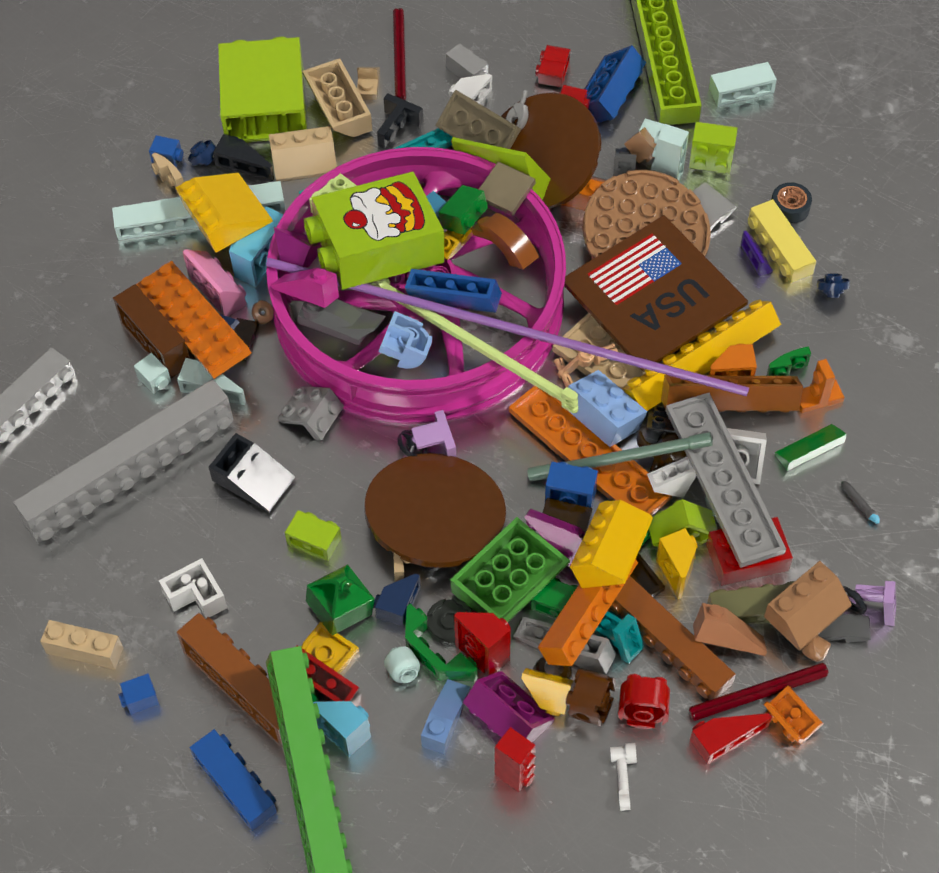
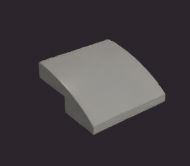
(714, 204)

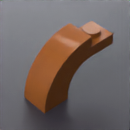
(507, 238)

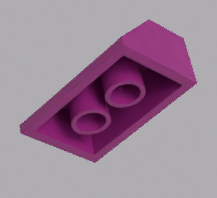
(506, 705)

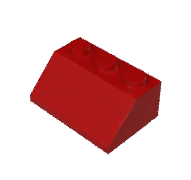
(483, 639)

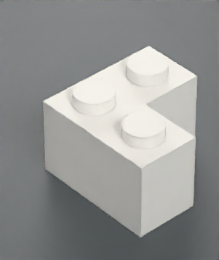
(192, 585)

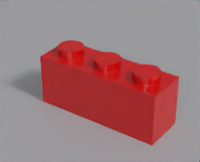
(330, 681)
(515, 760)

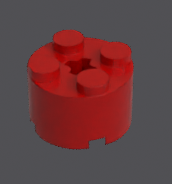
(644, 701)

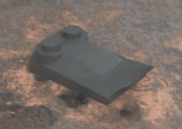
(340, 320)

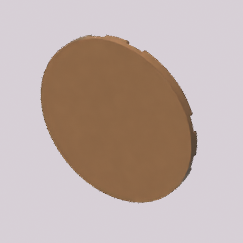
(634, 201)

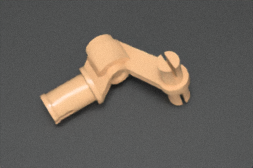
(582, 359)

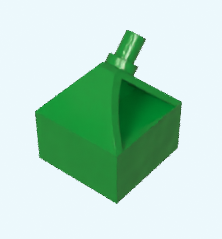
(339, 599)

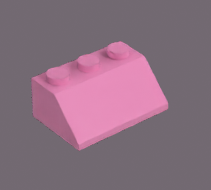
(214, 282)

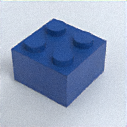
(571, 484)

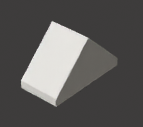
(673, 478)

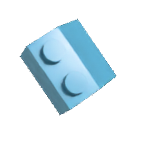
(344, 724)

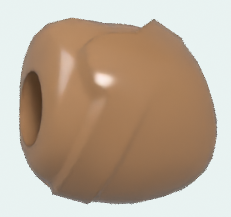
(259, 306)
(816, 649)

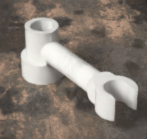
(622, 756)

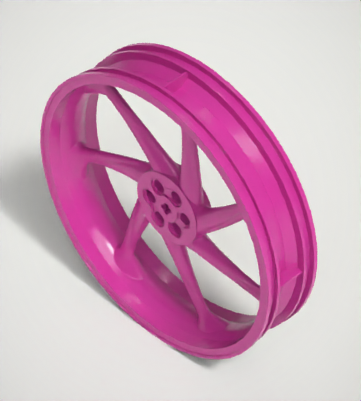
(461, 391)

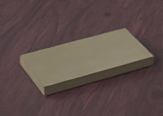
(474, 122)

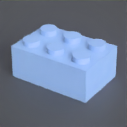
(606, 408)

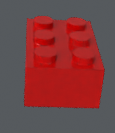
(727, 567)

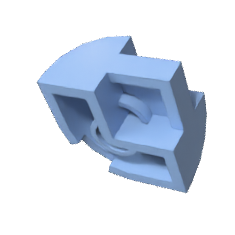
(406, 341)

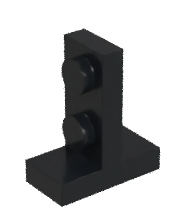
(400, 112)

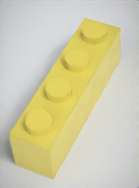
(781, 241)

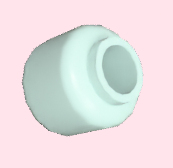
(402, 664)

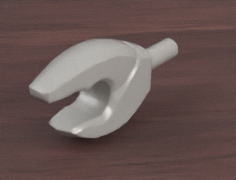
(519, 111)

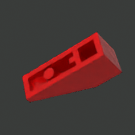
(725, 733)

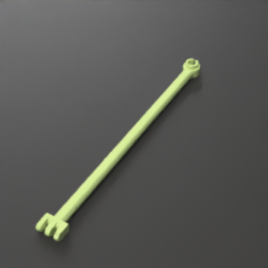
(568, 397)

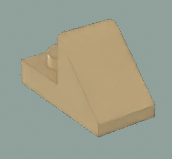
(368, 82)

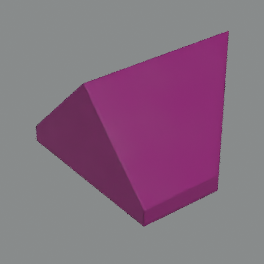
(295, 248)

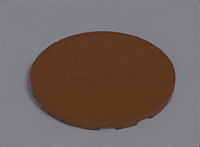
(562, 142)
(434, 509)

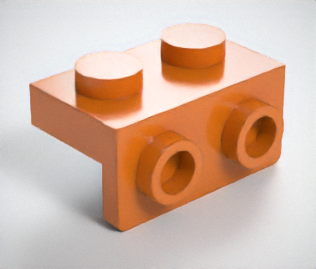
(793, 715)

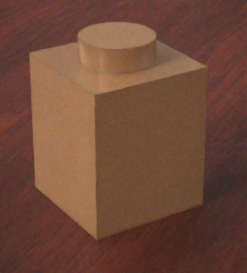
(641, 145)

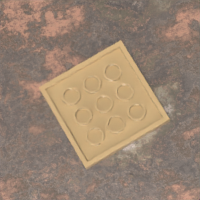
(590, 332)

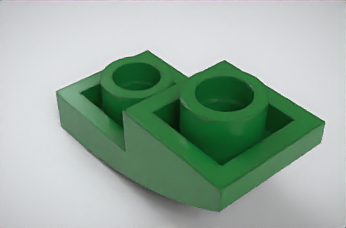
(794, 359)

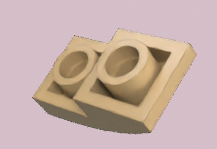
(166, 170)

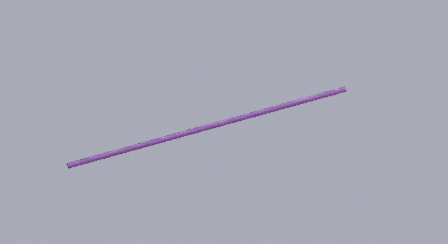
(531, 333)

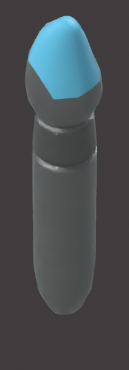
(860, 502)

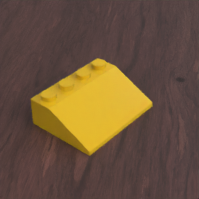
(223, 208)

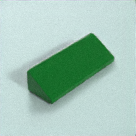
(810, 446)

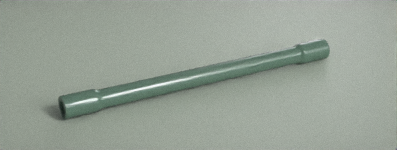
(691, 442)

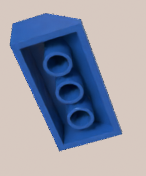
(613, 82)

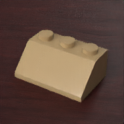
(302, 153)

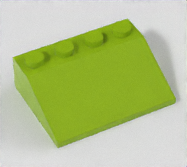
(515, 159)

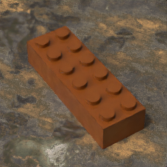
(231, 671)

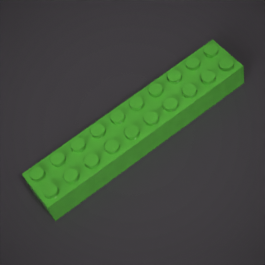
(306, 762)

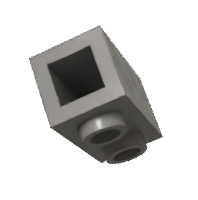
(465, 63)

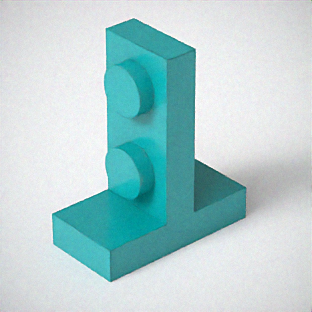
(621, 634)

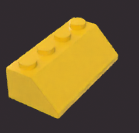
(610, 544)

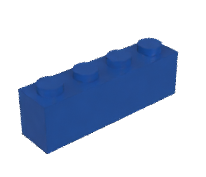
(454, 290)
(233, 779)

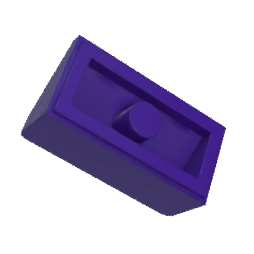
(755, 254)

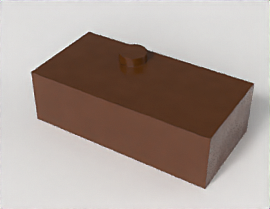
(151, 329)

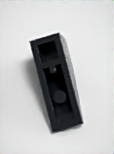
(239, 156)

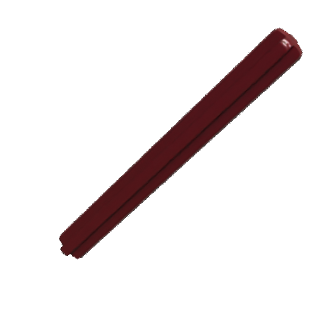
(399, 53)
(758, 691)

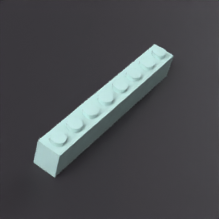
(172, 216)

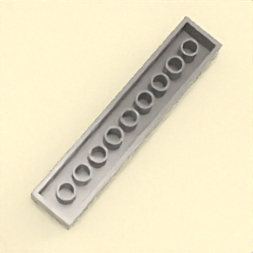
(124, 461)

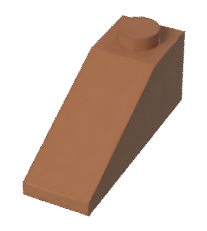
(723, 628)

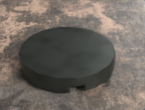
(441, 619)

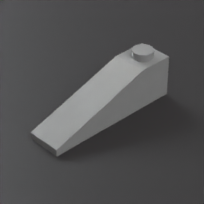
(595, 656)

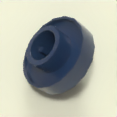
(202, 153)
(833, 284)

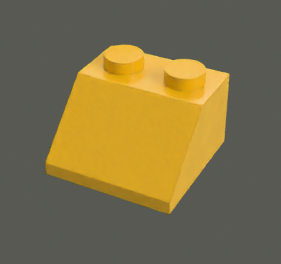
(676, 559)

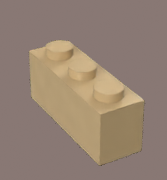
(82, 644)

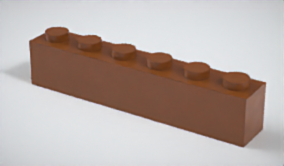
(764, 393)
(673, 641)

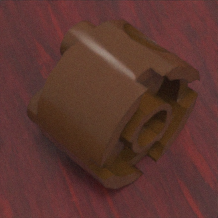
(591, 697)

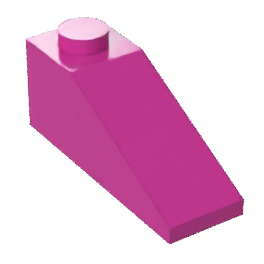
(310, 285)

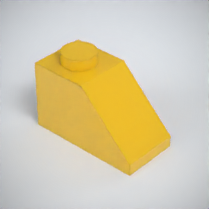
(548, 690)

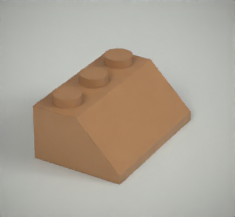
(808, 605)

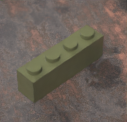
(747, 602)

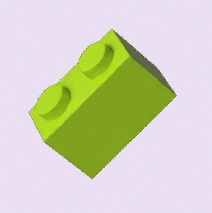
(313, 535)

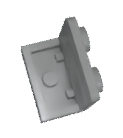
(313, 408)

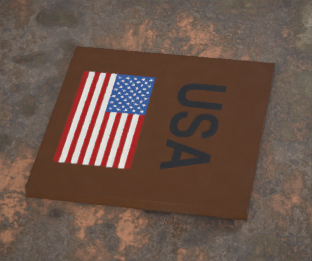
(654, 291)

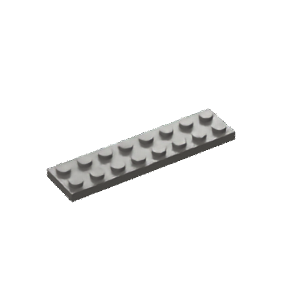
(726, 482)

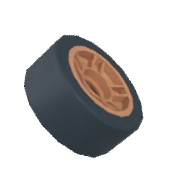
(793, 201)

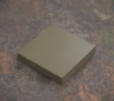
(506, 188)

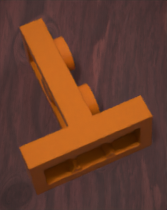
(822, 391)

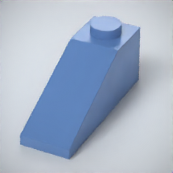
(444, 717)

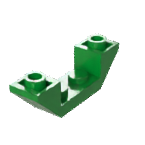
(457, 669)

